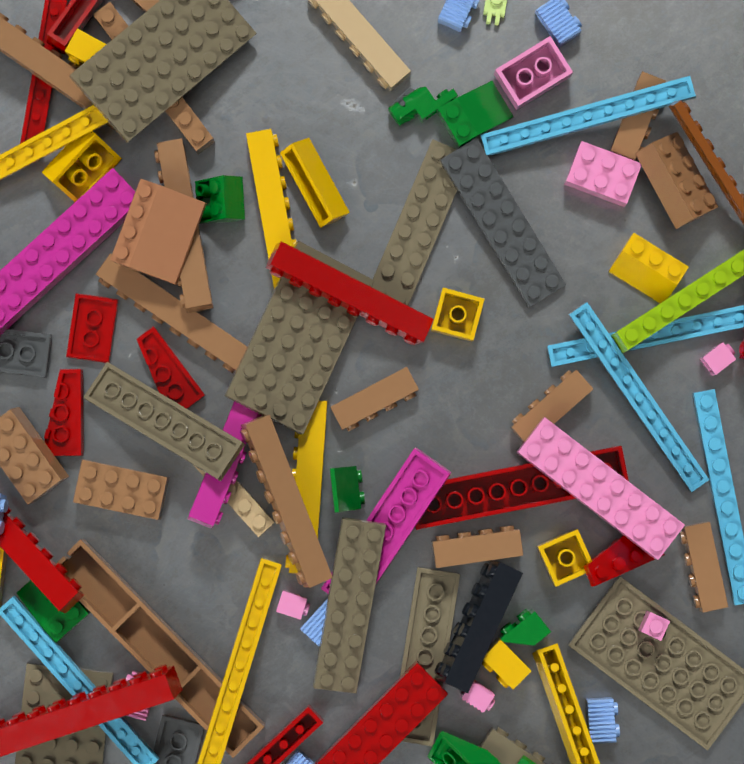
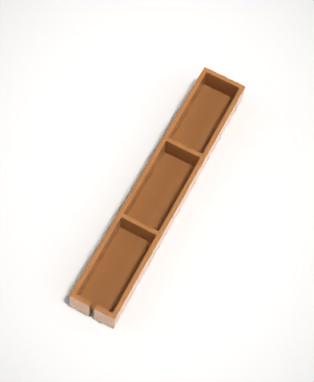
(153, 640)

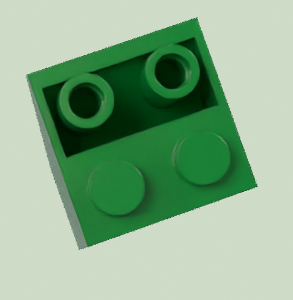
(223, 199)
(527, 630)

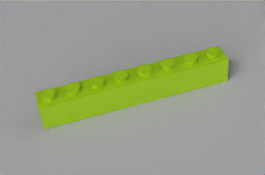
(680, 303)

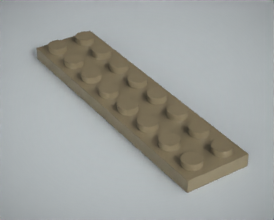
(416, 227)
(164, 421)
(349, 605)
(428, 635)

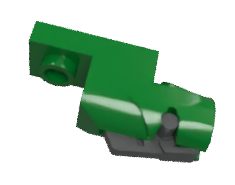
(419, 103)

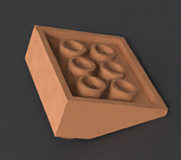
(158, 231)

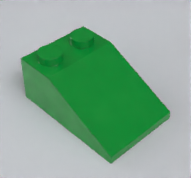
(474, 114)
(346, 488)
(48, 616)
(453, 750)

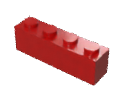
(72, 18)

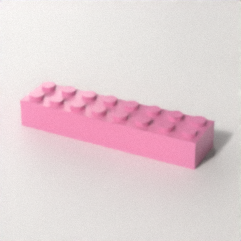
(600, 488)

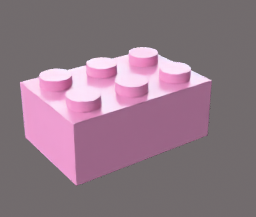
(533, 73)
(603, 174)

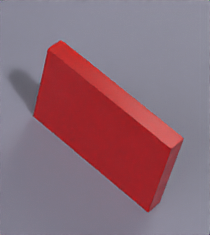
(92, 328)

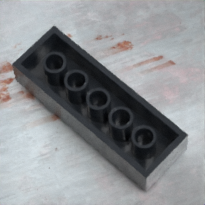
(478, 625)

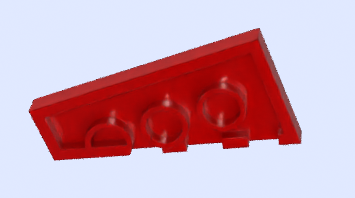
(168, 371)
(66, 421)
(616, 560)

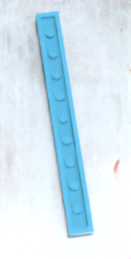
(588, 116)
(675, 331)
(638, 397)
(722, 489)
(72, 678)

